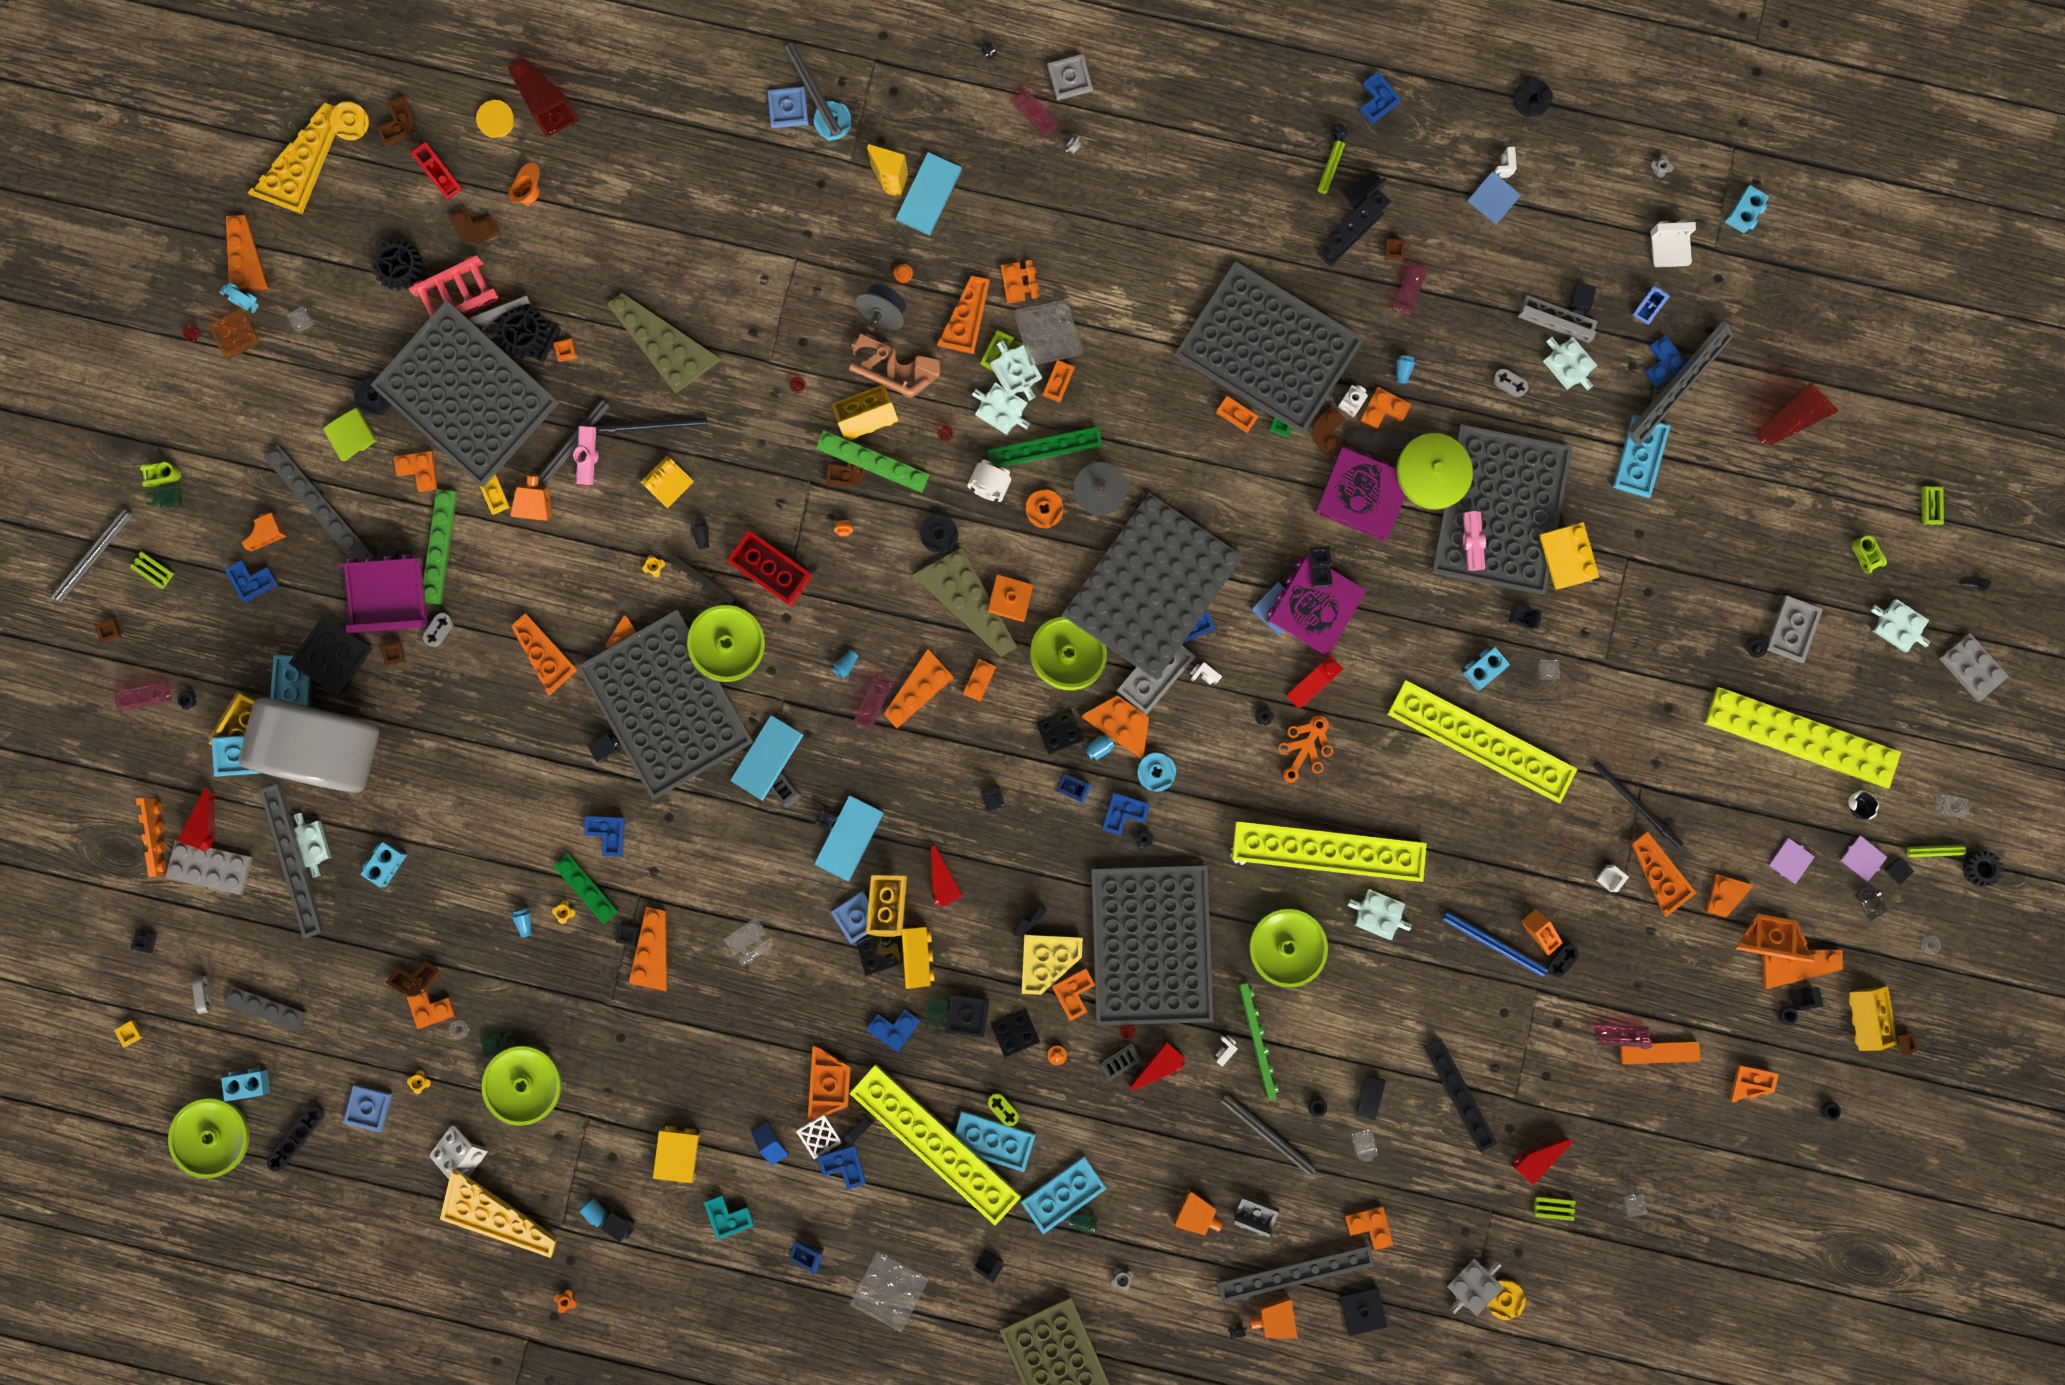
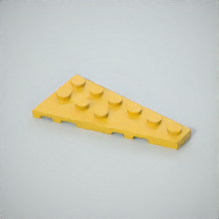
(298, 166)
(483, 1212)

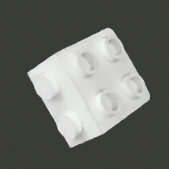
(1672, 243)
(457, 1152)

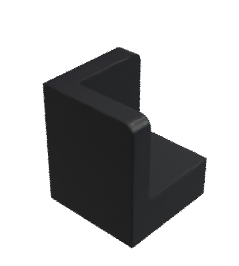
(993, 799)
(1806, 998)
(988, 1266)

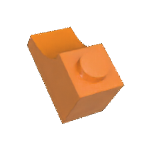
(266, 531)
(1542, 931)

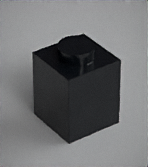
(1582, 298)
(604, 748)
(618, 1226)

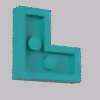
(723, 1221)

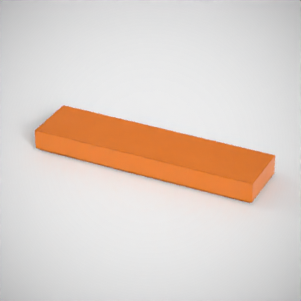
(1661, 1053)

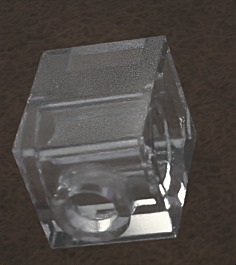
(1943, 806)
(1364, 1145)

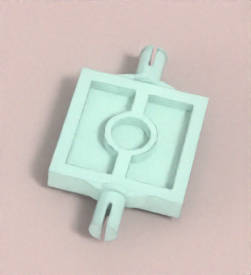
(1570, 363)
(1015, 371)
(1000, 409)
(1900, 625)
(311, 843)
(1379, 914)

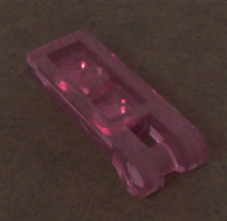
(1035, 113)
(1410, 289)
(142, 697)
(872, 704)
(1622, 1036)

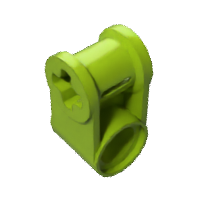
(157, 474)
(1870, 554)

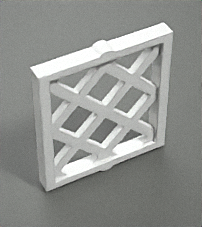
(831, 1130)

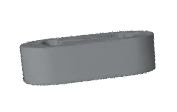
(1512, 379)
(434, 627)
(202, 994)

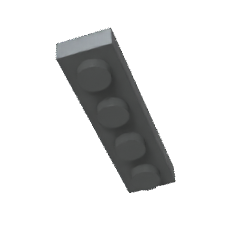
(265, 1008)

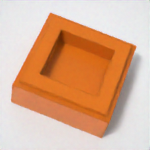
(565, 349)

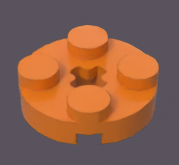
(1054, 506)

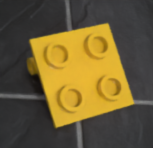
(667, 481)

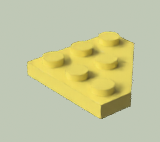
(1047, 960)

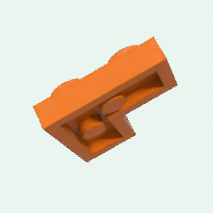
(1381, 404)
(422, 466)
(1069, 991)
(428, 1013)
(1374, 1222)

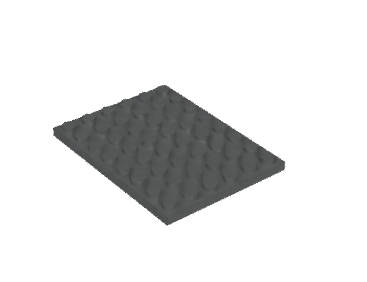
(1269, 347)
(465, 393)
(1520, 495)
(1152, 586)
(663, 707)
(1152, 945)

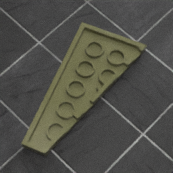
(669, 350)
(961, 591)

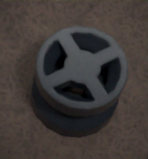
(825, 820)

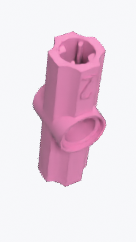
(586, 455)
(1474, 541)

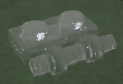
(745, 936)

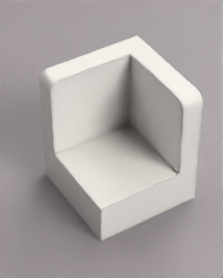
(1612, 878)

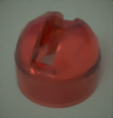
(191, 333)
(800, 384)
(942, 435)
(1128, 1035)

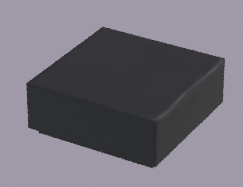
(1899, 870)
(627, 934)

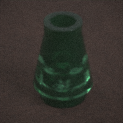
(1084, 1223)

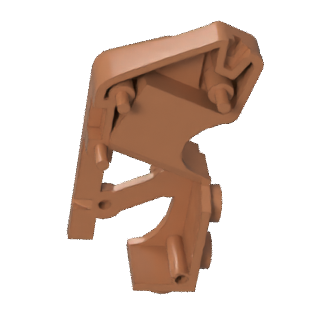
(904, 379)

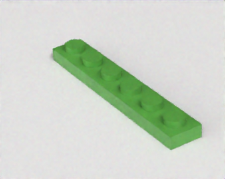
(872, 461)
(439, 545)
(1260, 1048)

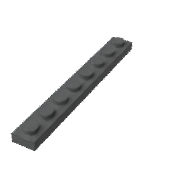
(1680, 383)
(317, 504)
(291, 861)
(1296, 1273)

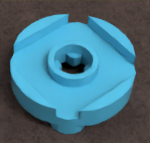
(844, 121)
(244, 301)
(1166, 776)

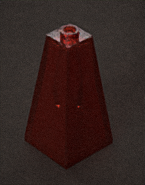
(543, 99)
(1798, 413)

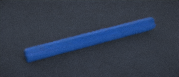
(1495, 944)

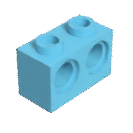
(1747, 209)
(1488, 672)
(387, 868)
(246, 1086)

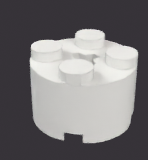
(989, 481)

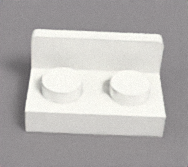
(1208, 673)

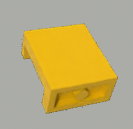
(676, 1154)

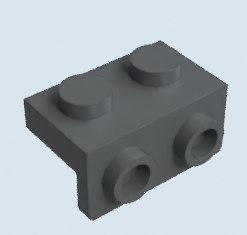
(1255, 1215)

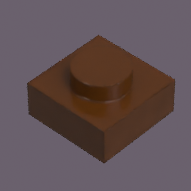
(1395, 249)
(108, 630)
(393, 654)
(1907, 1043)

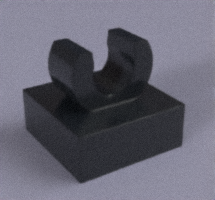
(143, 941)

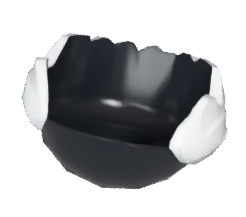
(1863, 805)

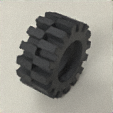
(1994, 868)

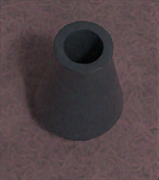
(701, 534)

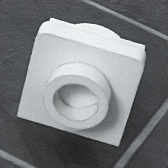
(1508, 159)
(1224, 1054)

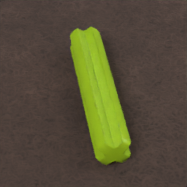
(1331, 167)
(1944, 850)

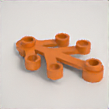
(1307, 745)

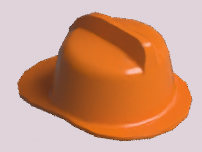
(525, 187)

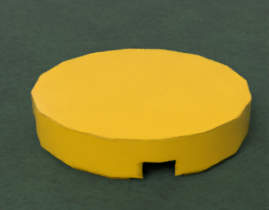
(495, 119)
(349, 121)
(1508, 1302)

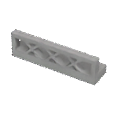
(495, 315)
(1555, 322)

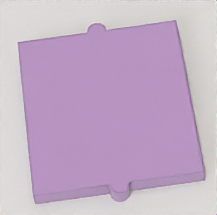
(1863, 858)
(1791, 860)

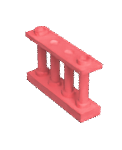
(470, 304)

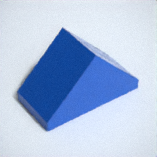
(1651, 304)
(1073, 788)
(769, 1143)
(806, 1256)

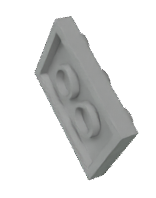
(1794, 629)
(1973, 667)

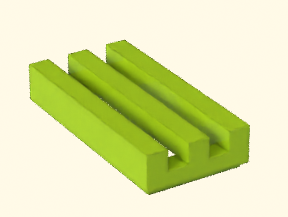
(1928, 505)
(139, 561)
(1571, 1210)

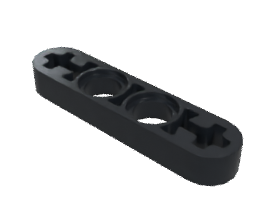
(294, 1137)

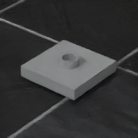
(1070, 77)

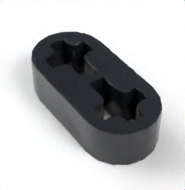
(1559, 957)
(859, 1129)

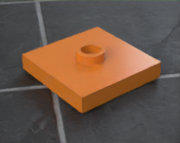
(1010, 598)

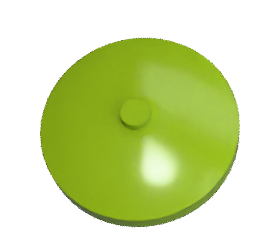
(1434, 471)
(725, 643)
(1066, 655)
(1288, 948)
(521, 1085)
(208, 1138)

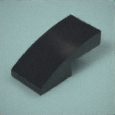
(1320, 567)
(1026, 925)
(1370, 1097)

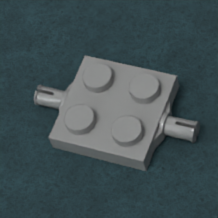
(1475, 1287)

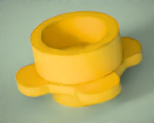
(651, 561)
(557, 911)
(412, 1082)

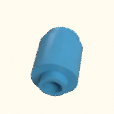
(1099, 747)
(593, 1212)

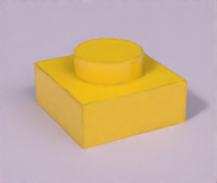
(128, 1033)

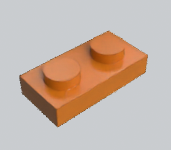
(1058, 381)
(1237, 414)
(979, 680)

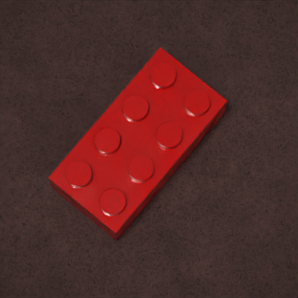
(770, 568)

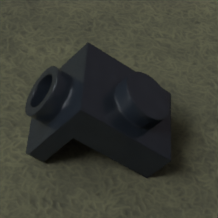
(1525, 617)

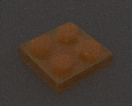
(234, 334)

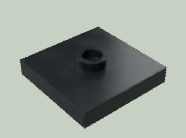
(967, 1015)
(1363, 1311)

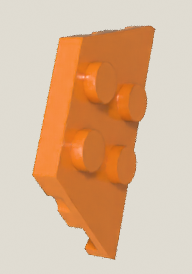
(1121, 723)
(1775, 938)
(827, 1084)

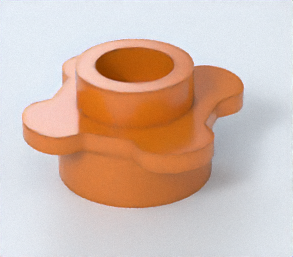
(567, 1295)

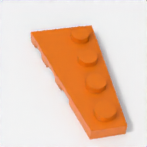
(243, 257)
(965, 323)
(547, 659)
(920, 687)
(152, 835)
(1663, 877)
(651, 953)
(1781, 971)

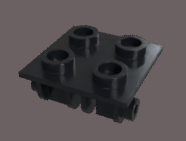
(1060, 732)
(878, 954)
(1015, 1033)

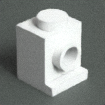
(1351, 406)

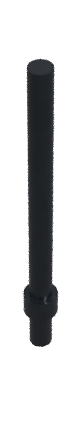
(612, 427)
(1664, 830)

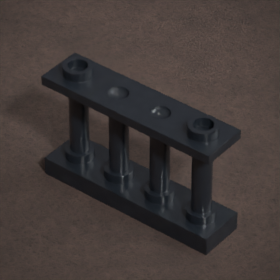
(1354, 227)

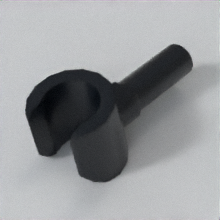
(1983, 584)

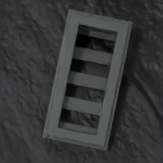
(792, 798)
(1103, 1064)

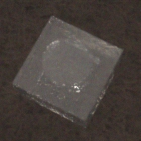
(300, 319)
(1548, 669)
(1635, 1205)

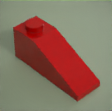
(436, 170)
(1314, 682)
(201, 824)
(943, 883)
(1161, 1065)
(1537, 1161)

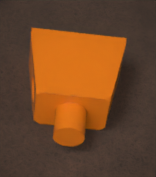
(532, 500)
(1197, 1215)
(1276, 1319)

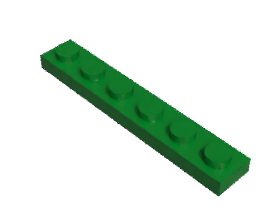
(1045, 448)

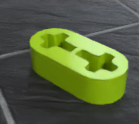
(1007, 1106)

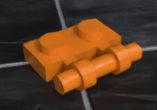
(1013, 282)

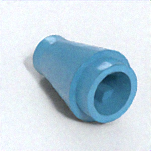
(1404, 368)
(844, 664)
(522, 920)

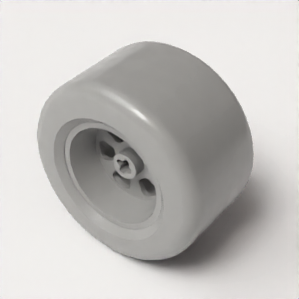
(309, 745)

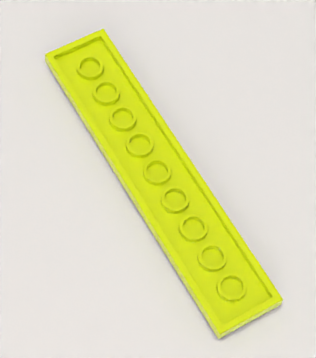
(1802, 737)
(1482, 741)
(1329, 851)
(935, 1144)

